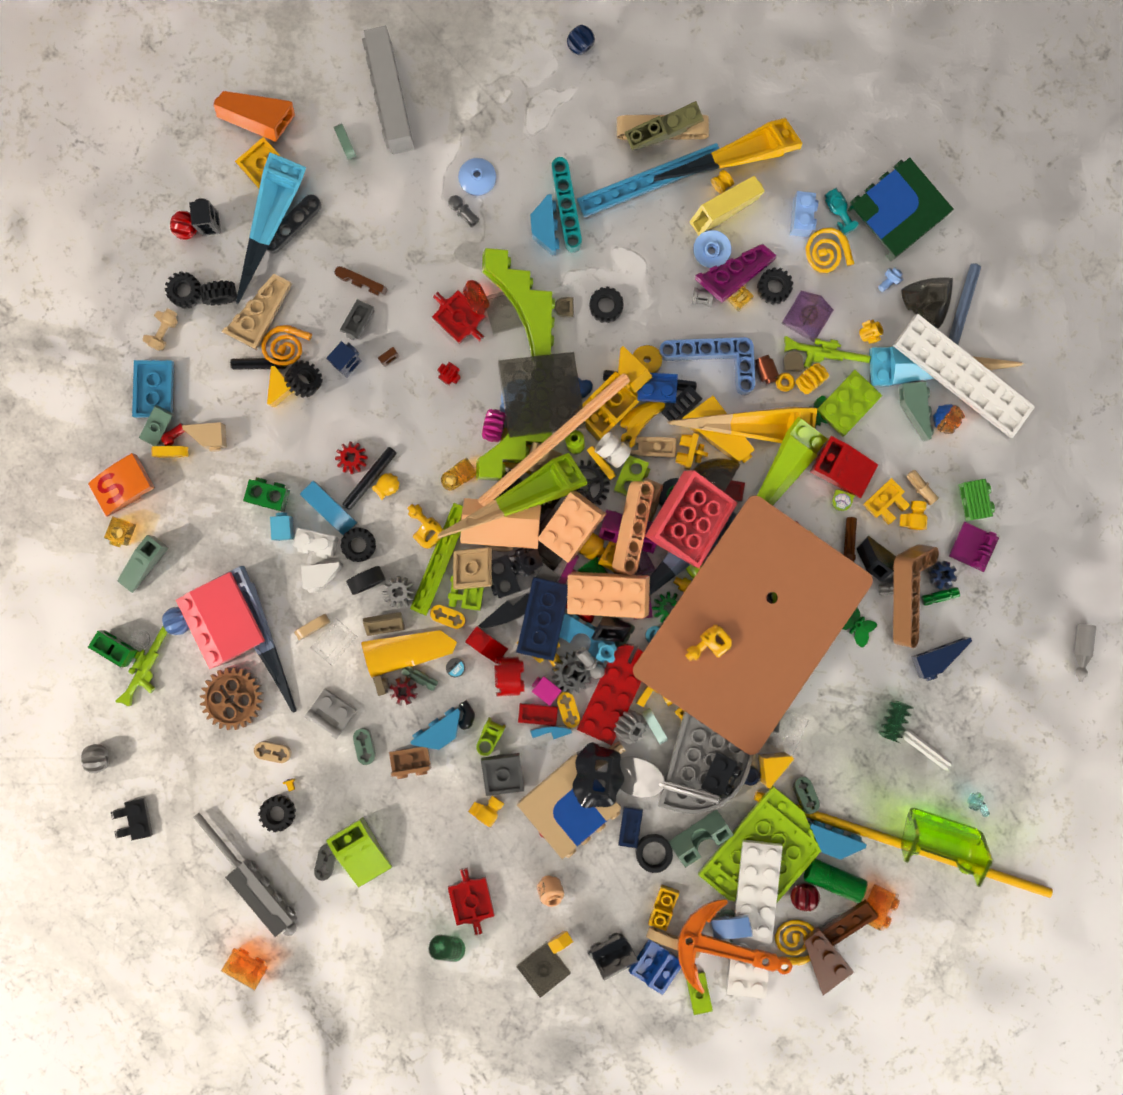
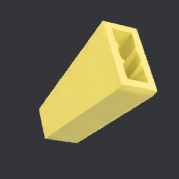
(726, 205)

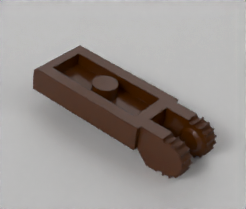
(359, 281)

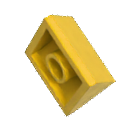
(772, 766)

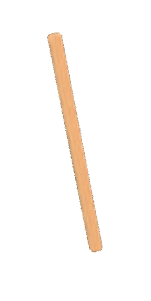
(554, 439)

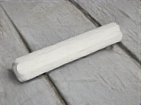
(926, 749)

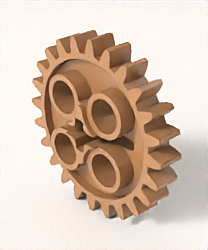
(218, 710)

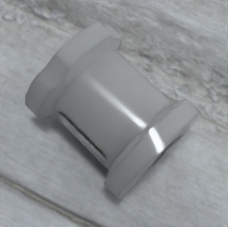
(702, 297)

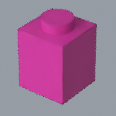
(545, 690)

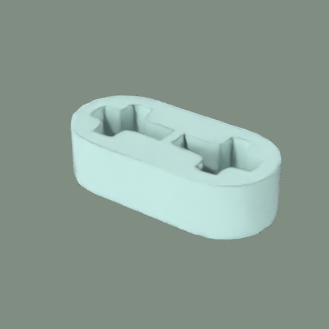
(655, 726)

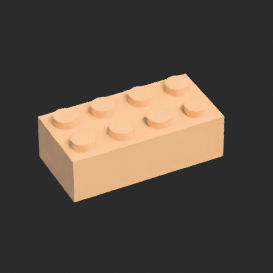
(608, 594)

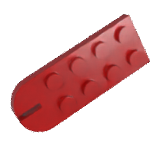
(611, 696)

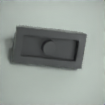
(357, 319)

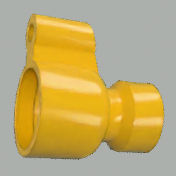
(917, 519)
(488, 813)

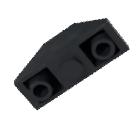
(877, 560)

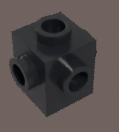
(525, 561)

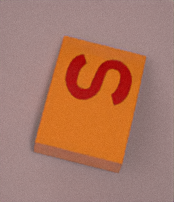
(121, 484)

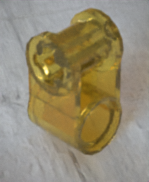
(461, 472)

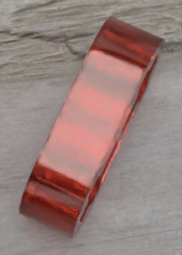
(476, 297)

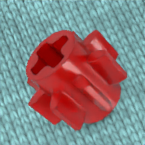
(449, 373)

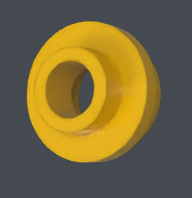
(791, 382)

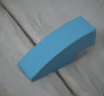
(328, 507)

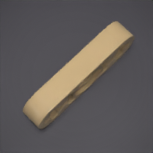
(665, 939)

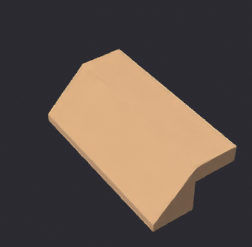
(513, 530)

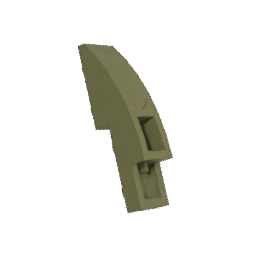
(664, 127)

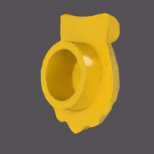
(386, 485)

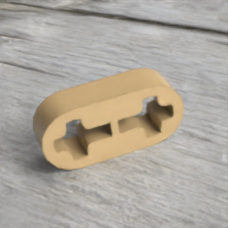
(312, 627)
(271, 756)

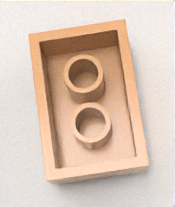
(571, 526)

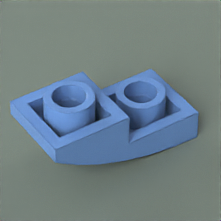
(732, 927)

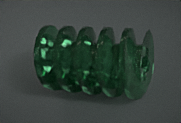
(895, 721)
(446, 948)

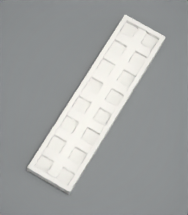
(963, 375)
(758, 899)

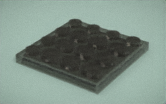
(540, 393)

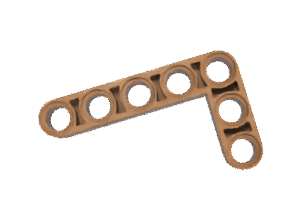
(907, 592)

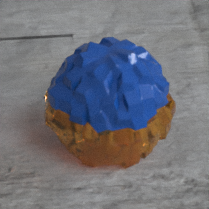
(948, 418)

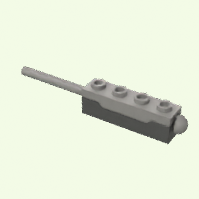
(255, 888)

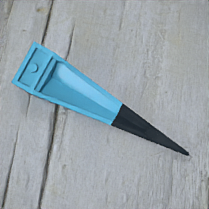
(276, 192)

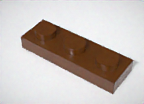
(849, 922)

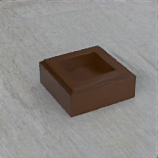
(388, 357)

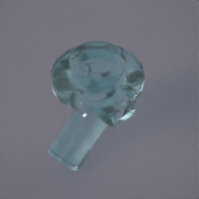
(976, 802)

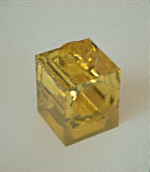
(127, 528)

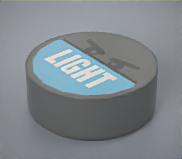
(455, 667)

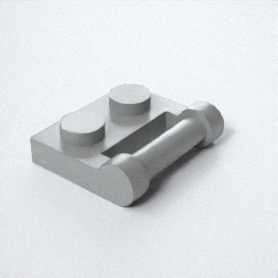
(333, 707)

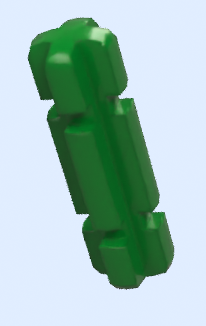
(940, 596)

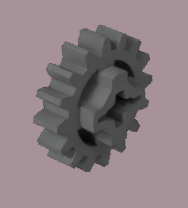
(565, 672)

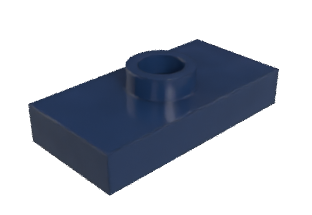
(630, 827)

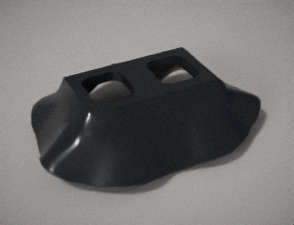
(587, 774)

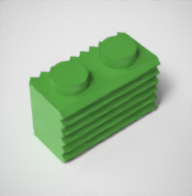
(976, 499)

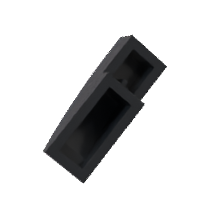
(506, 613)

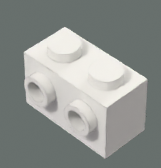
(316, 542)

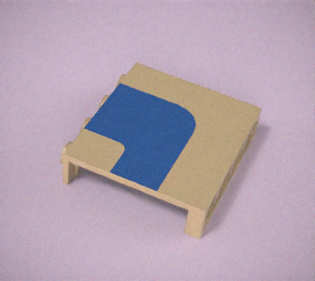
(559, 815)

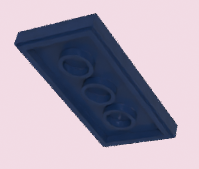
(543, 619)

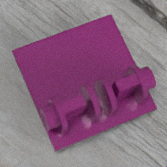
(974, 546)

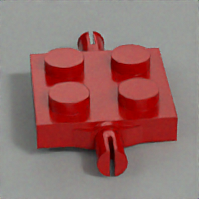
(457, 317)
(471, 901)

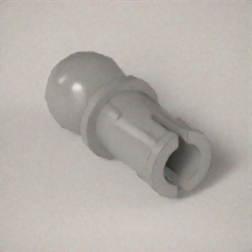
(596, 670)

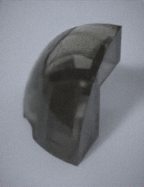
(929, 299)
(718, 471)

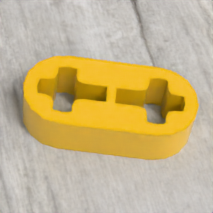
(169, 451)
(446, 621)
(564, 714)

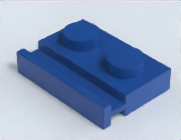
(659, 388)

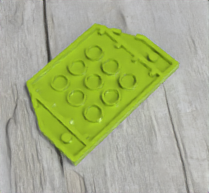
(772, 821)

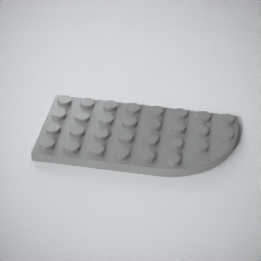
(690, 762)

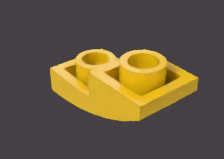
(663, 907)

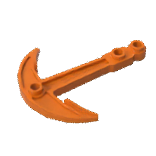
(714, 946)

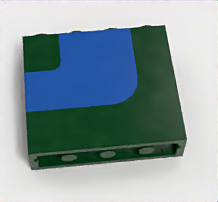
(901, 207)

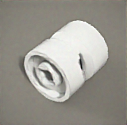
(610, 448)

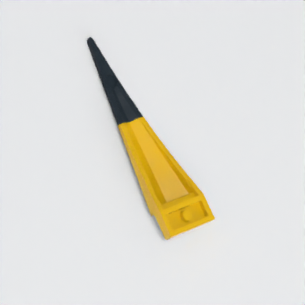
(761, 144)

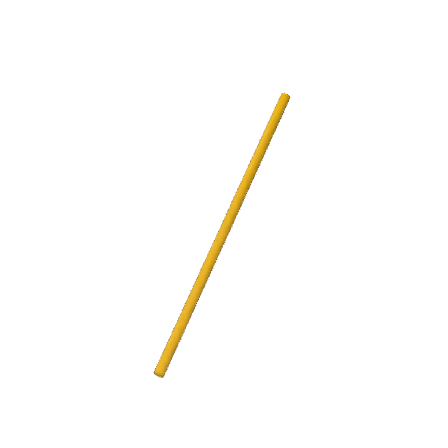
(896, 842)

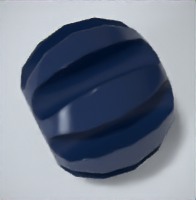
(580, 39)
(948, 574)

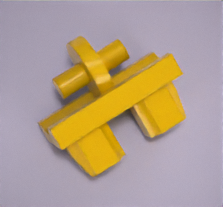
(687, 459)

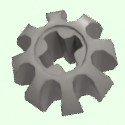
(94, 758)

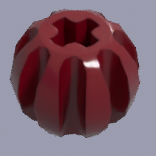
(409, 691)
(805, 897)

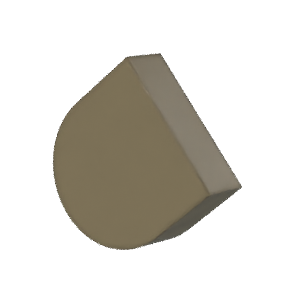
(564, 307)
(793, 361)

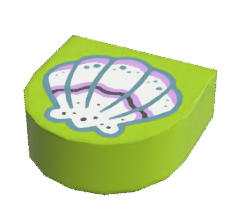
(842, 500)

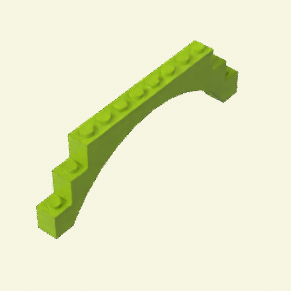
(536, 315)

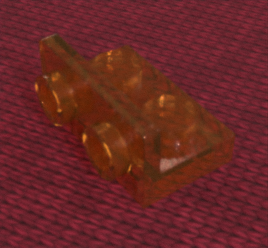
(883, 903)

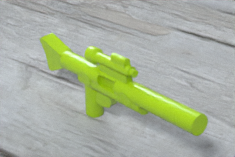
(827, 350)
(143, 675)

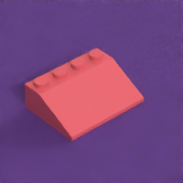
(691, 518)
(220, 620)

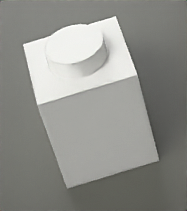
(319, 575)

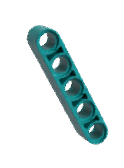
(562, 196)

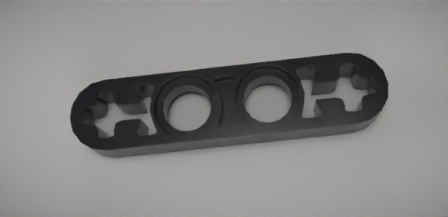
(295, 226)

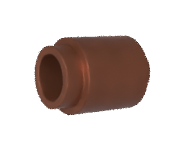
(766, 369)

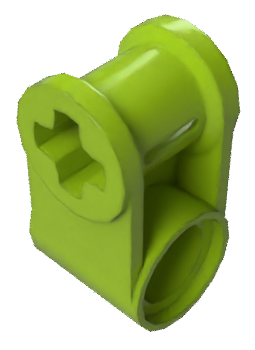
(490, 735)

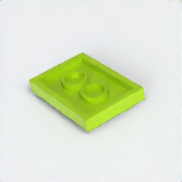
(849, 403)

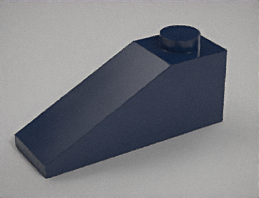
(938, 659)

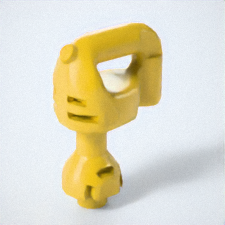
(426, 527)
(708, 639)

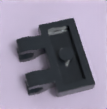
(137, 818)

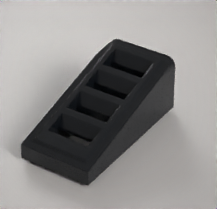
(693, 393)

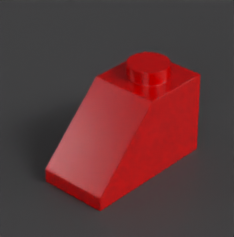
(486, 644)

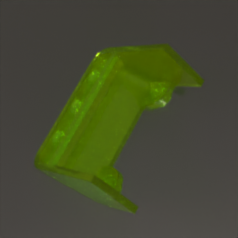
(948, 840)

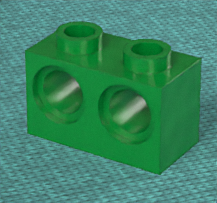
(265, 499)
(112, 648)

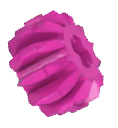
(493, 425)

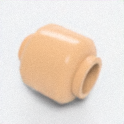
(550, 891)

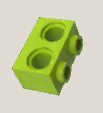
(628, 476)

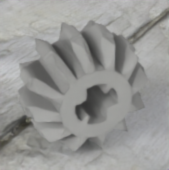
(399, 599)
(630, 727)

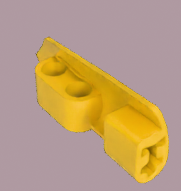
(404, 651)

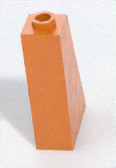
(255, 113)

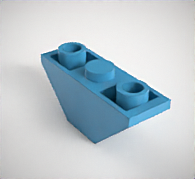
(544, 225)
(440, 731)
(834, 842)

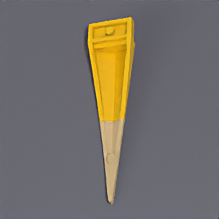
(760, 424)

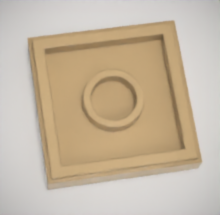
(472, 568)

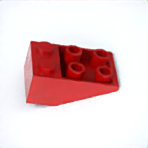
(844, 467)

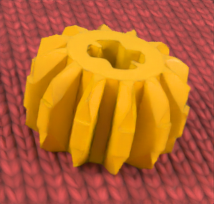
(812, 378)

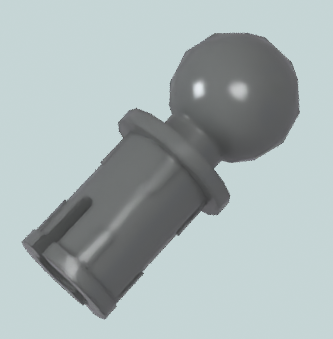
(456, 203)

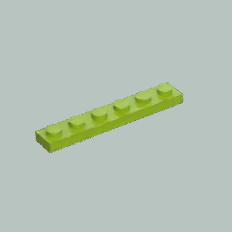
(437, 564)

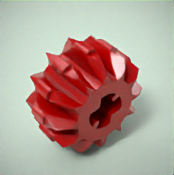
(354, 450)

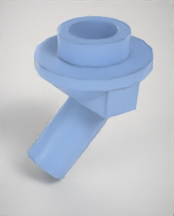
(894, 276)

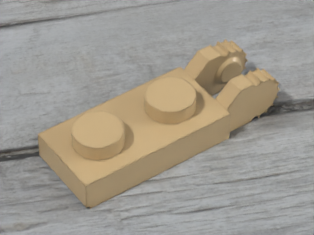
(654, 447)

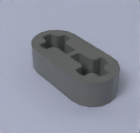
(320, 863)

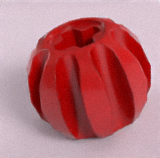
(181, 225)

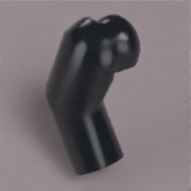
(468, 716)

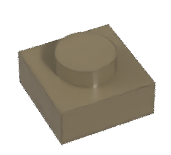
(381, 685)

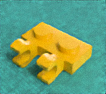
(883, 498)

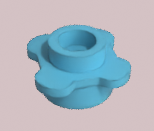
(611, 650)

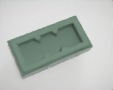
(156, 425)

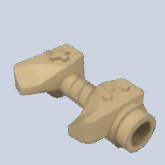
(167, 320)

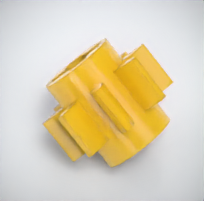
(871, 331)

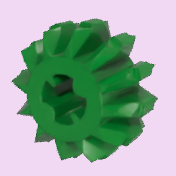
(664, 613)

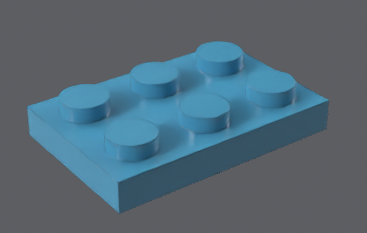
(152, 386)

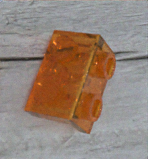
(244, 968)

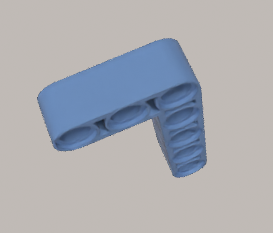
(716, 353)

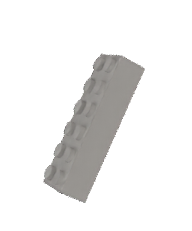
(387, 90)

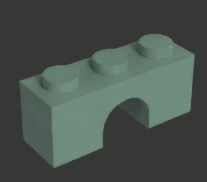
(687, 842)

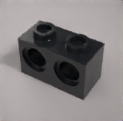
(204, 217)
(507, 575)

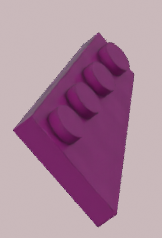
(736, 272)

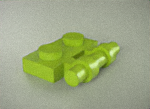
(470, 599)

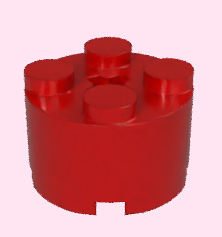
(508, 676)

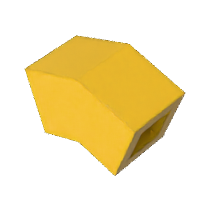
(560, 942)

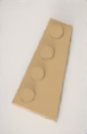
(254, 320)

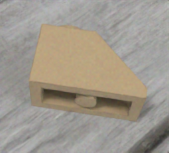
(208, 435)

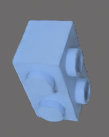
(803, 214)

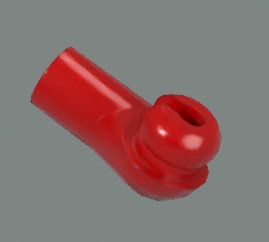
(168, 437)

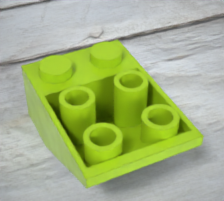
(359, 852)

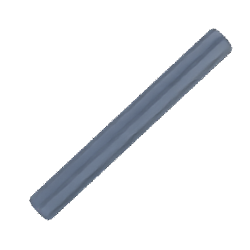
(964, 303)

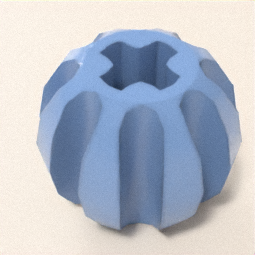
(174, 621)

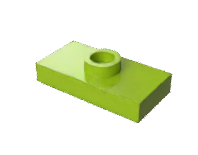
(700, 1002)

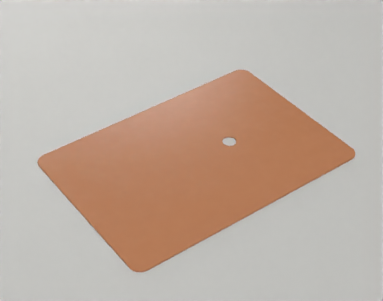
(772, 644)

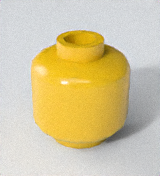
(593, 547)

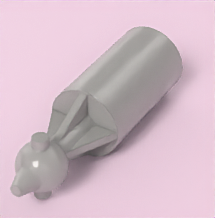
(1084, 648)

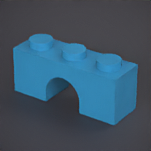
(572, 627)

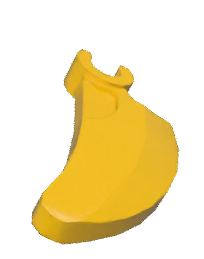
(638, 418)

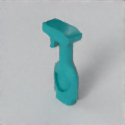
(839, 206)

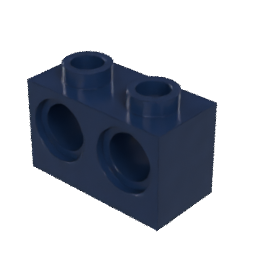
(344, 358)

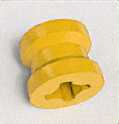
(722, 181)

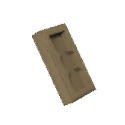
(383, 624)

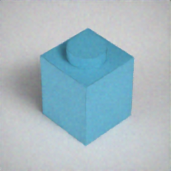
(282, 527)

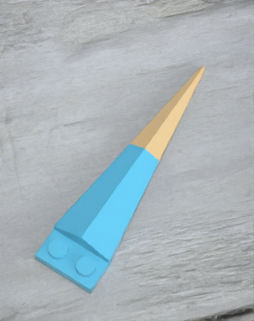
(893, 368)

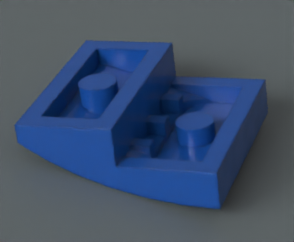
(656, 966)

